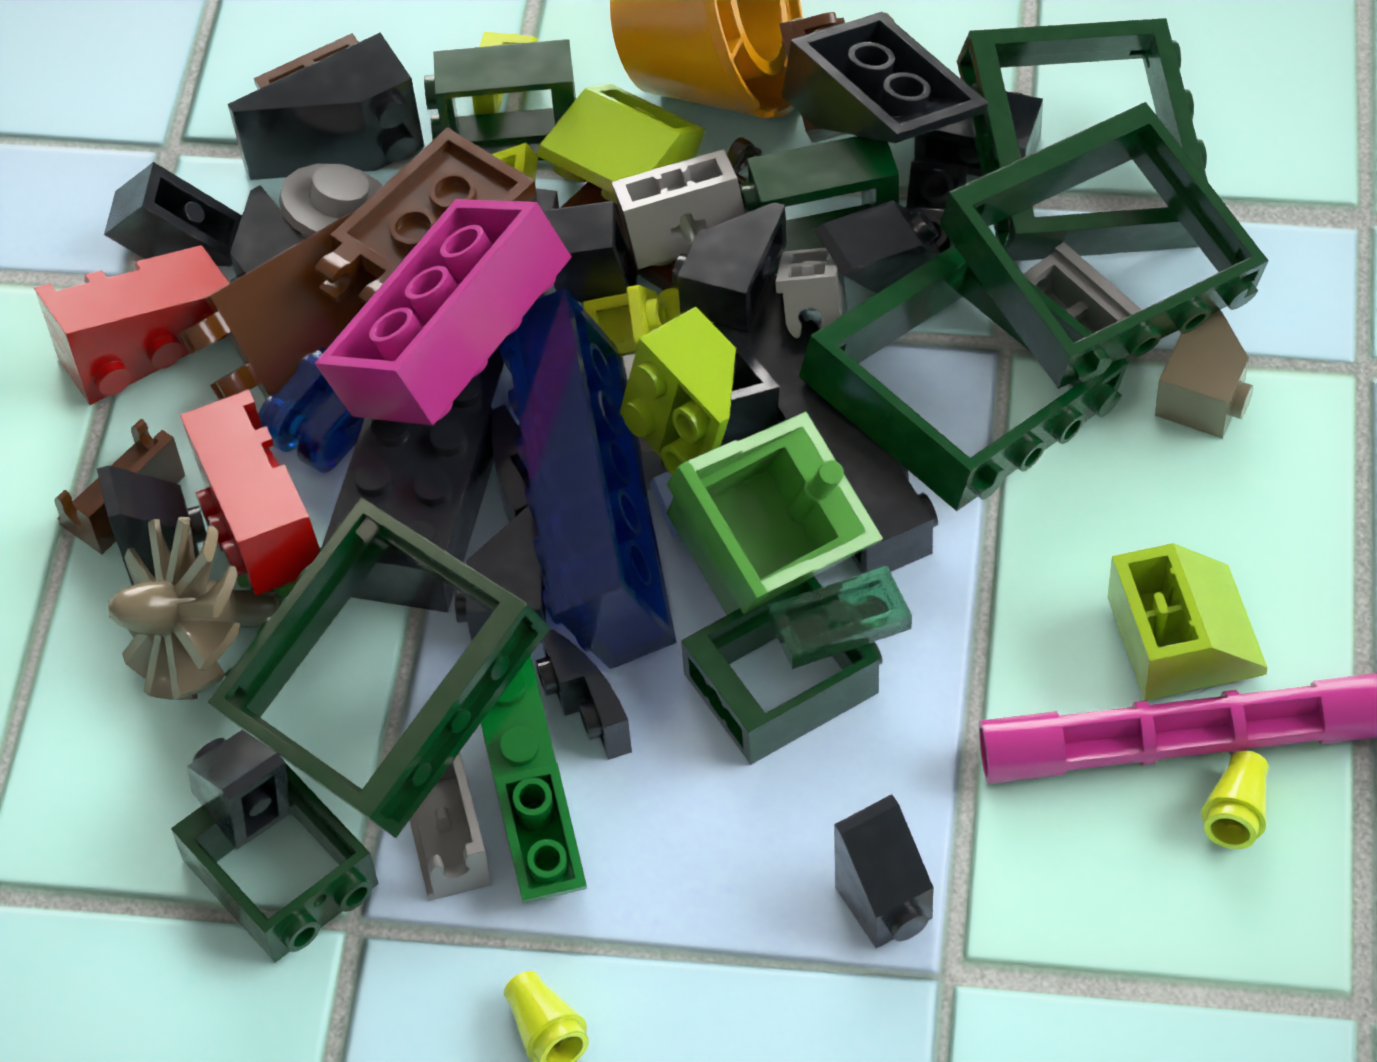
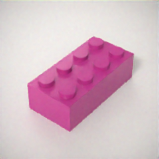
(444, 311)

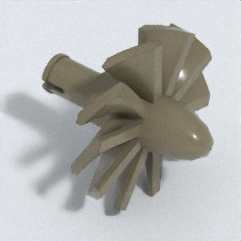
(180, 616)

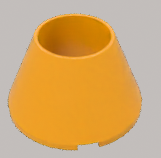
(707, 51)

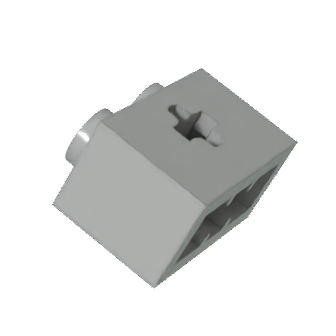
(675, 202)

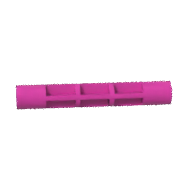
(1052, 744)

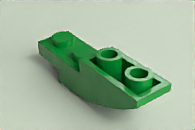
(531, 792)

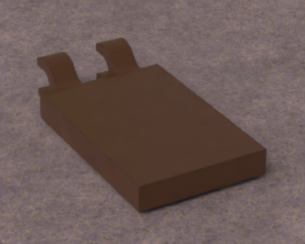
(408, 205)
(276, 316)

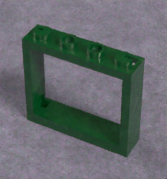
(997, 145)
(1067, 163)
(835, 374)
(447, 716)

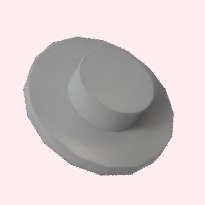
(323, 194)

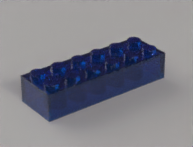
(586, 484)

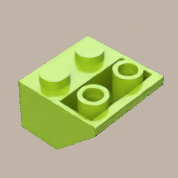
(616, 136)
(680, 388)
(1181, 621)

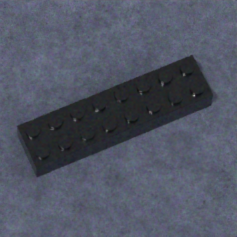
(428, 480)

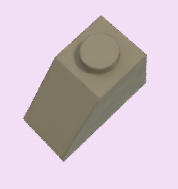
(1205, 379)

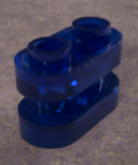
(310, 418)

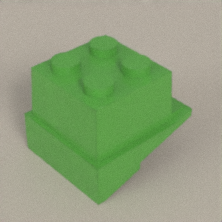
(767, 513)

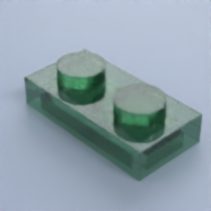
(839, 617)

